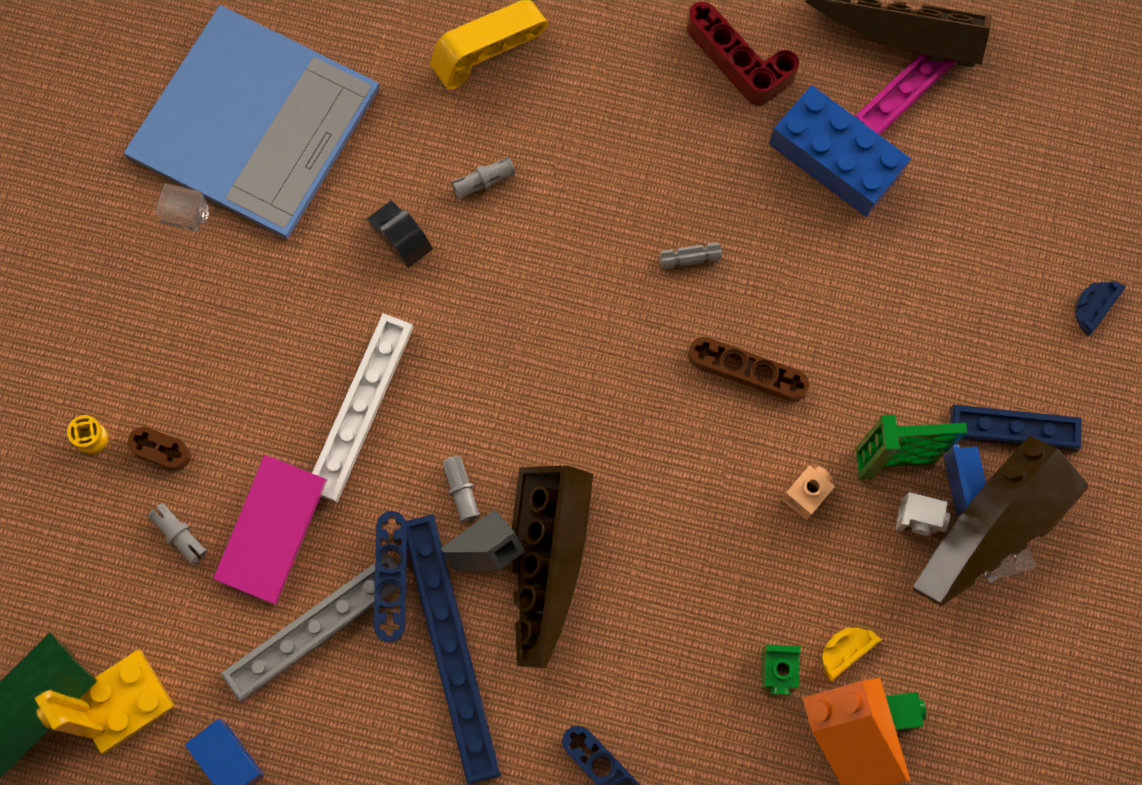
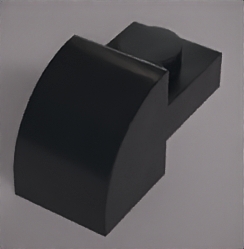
(400, 233)

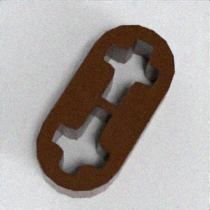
(162, 442)

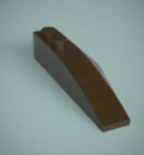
(926, 31)
(1011, 509)
(552, 528)

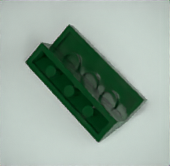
(44, 668)

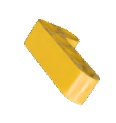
(483, 39)

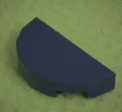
(1095, 303)

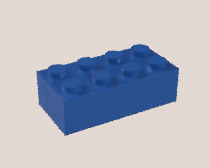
(839, 150)

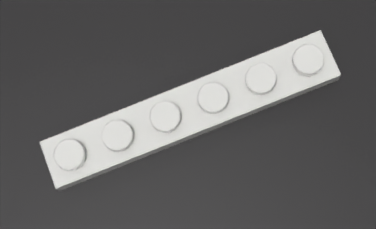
(361, 404)

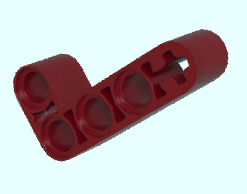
(707, 25)

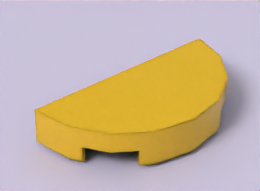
(845, 649)

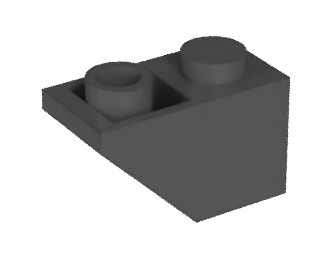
(484, 546)

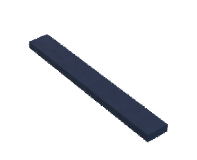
(451, 651)

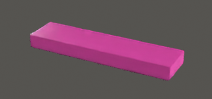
(902, 92)

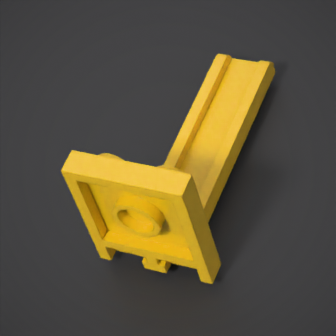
(113, 708)

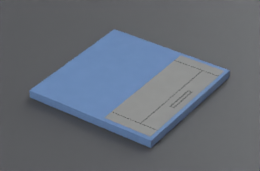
(252, 121)

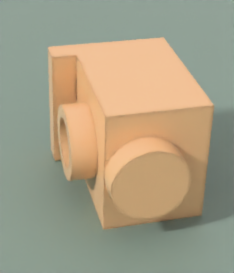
(801, 499)

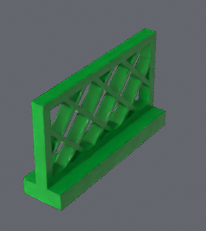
(904, 445)

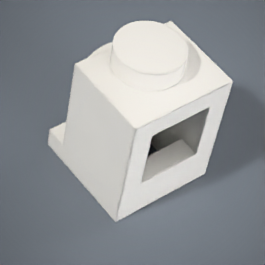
(922, 514)

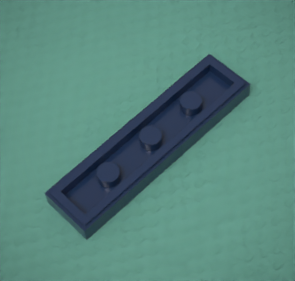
(1016, 426)

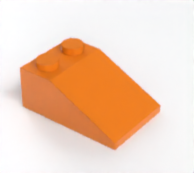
(857, 734)

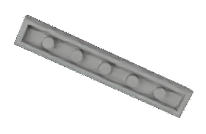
(306, 633)

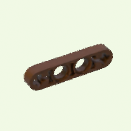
(750, 363)

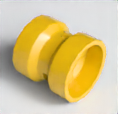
(92, 440)

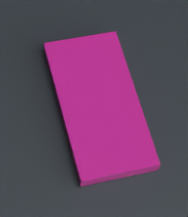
(270, 529)

